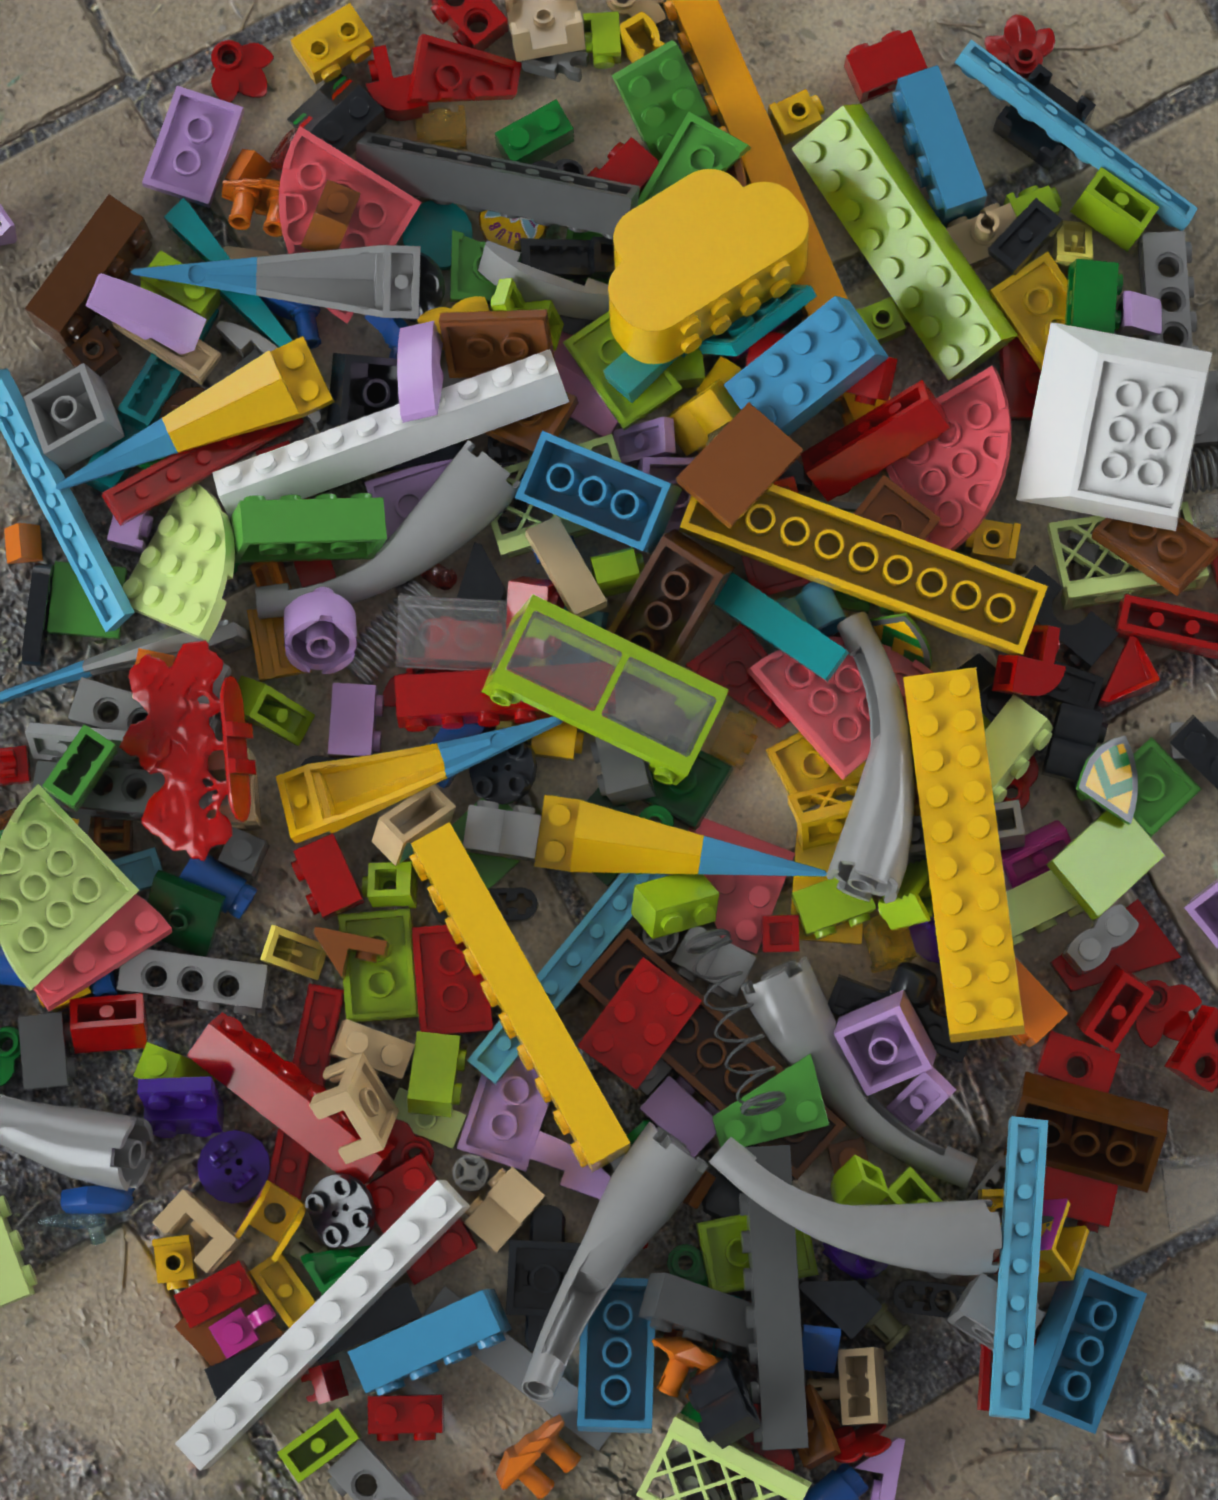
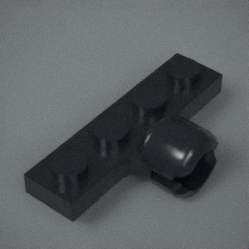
(919, 986)

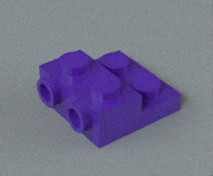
(182, 1106)

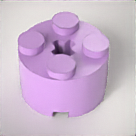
(320, 631)

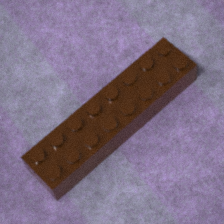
(699, 1054)

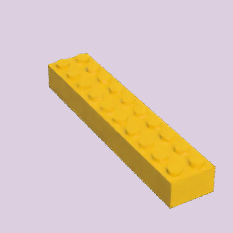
(879, 566)
(963, 855)
(521, 998)

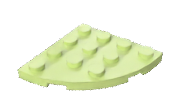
(186, 566)
(52, 887)

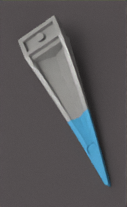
(356, 279)
(225, 640)

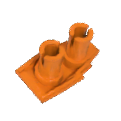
(252, 196)
(682, 1357)
(520, 1458)

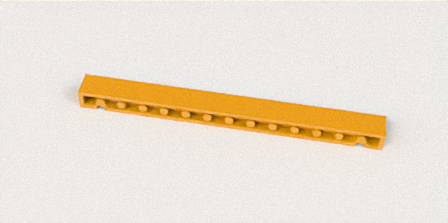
(743, 115)

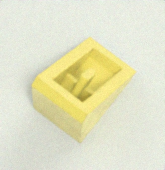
(1072, 243)
(293, 953)

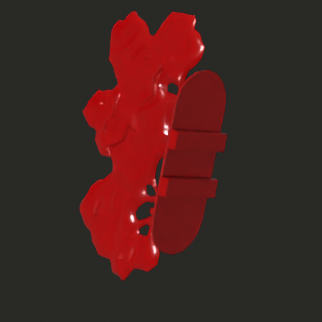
(178, 745)

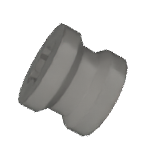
(667, 942)
(467, 1169)

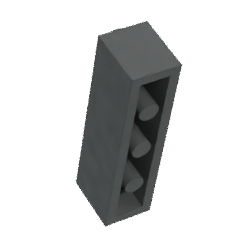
(697, 1313)

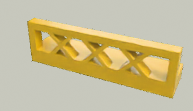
(826, 822)

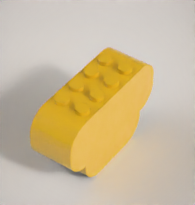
(701, 261)

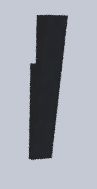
(569, 257)
(387, 1313)

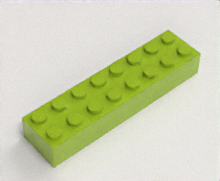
(904, 241)

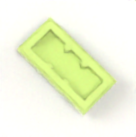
(435, 1128)

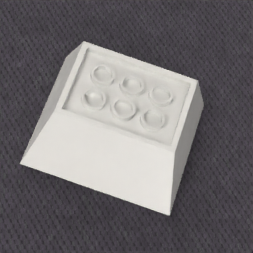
(1114, 426)

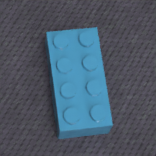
(938, 145)
(809, 366)
(598, 493)
(430, 1340)
(1082, 1347)
(617, 1364)

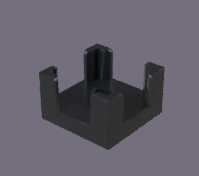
(1029, 136)

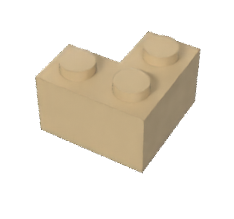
(504, 1209)

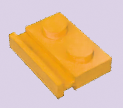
(269, 647)

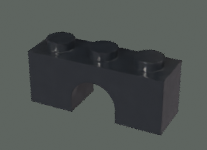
(1080, 642)

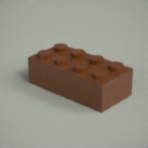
(104, 246)
(672, 596)
(1095, 1131)

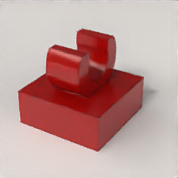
(14, 765)
(780, 933)
(327, 1382)

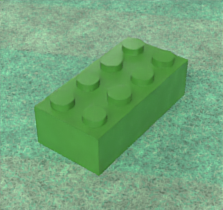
(308, 528)

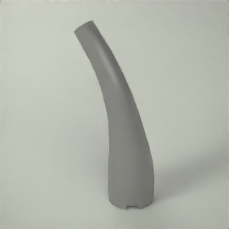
(446, 518)
(880, 821)
(799, 1023)
(78, 1141)
(633, 1208)
(914, 1236)

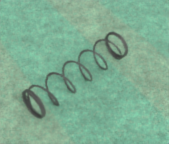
(765, 1106)

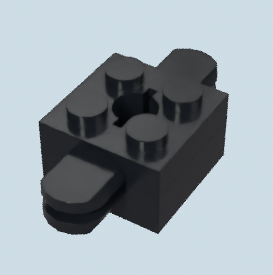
(538, 1269)

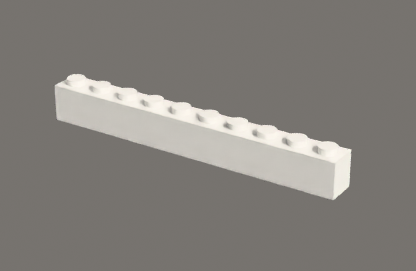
(385, 441)
(322, 1325)

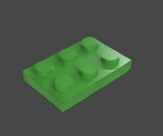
(659, 96)

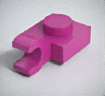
(238, 1330)

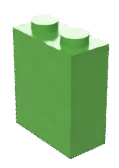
(80, 768)

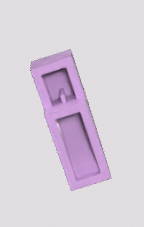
(146, 313)
(419, 371)
(558, 1155)

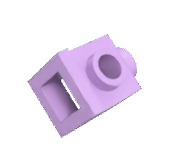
(131, 533)

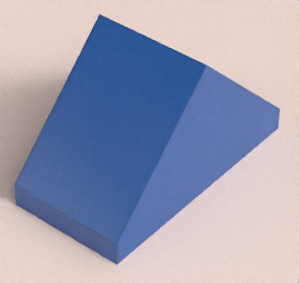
(820, 1347)

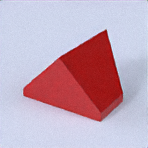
(1130, 676)

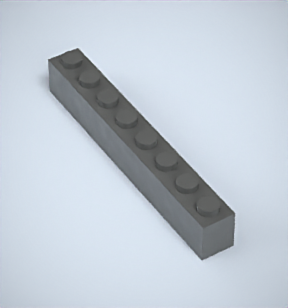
(498, 184)
(774, 1315)

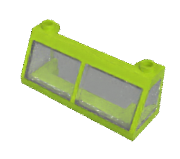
(605, 687)

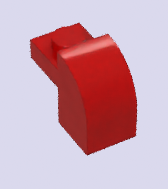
(392, 92)
(1034, 671)

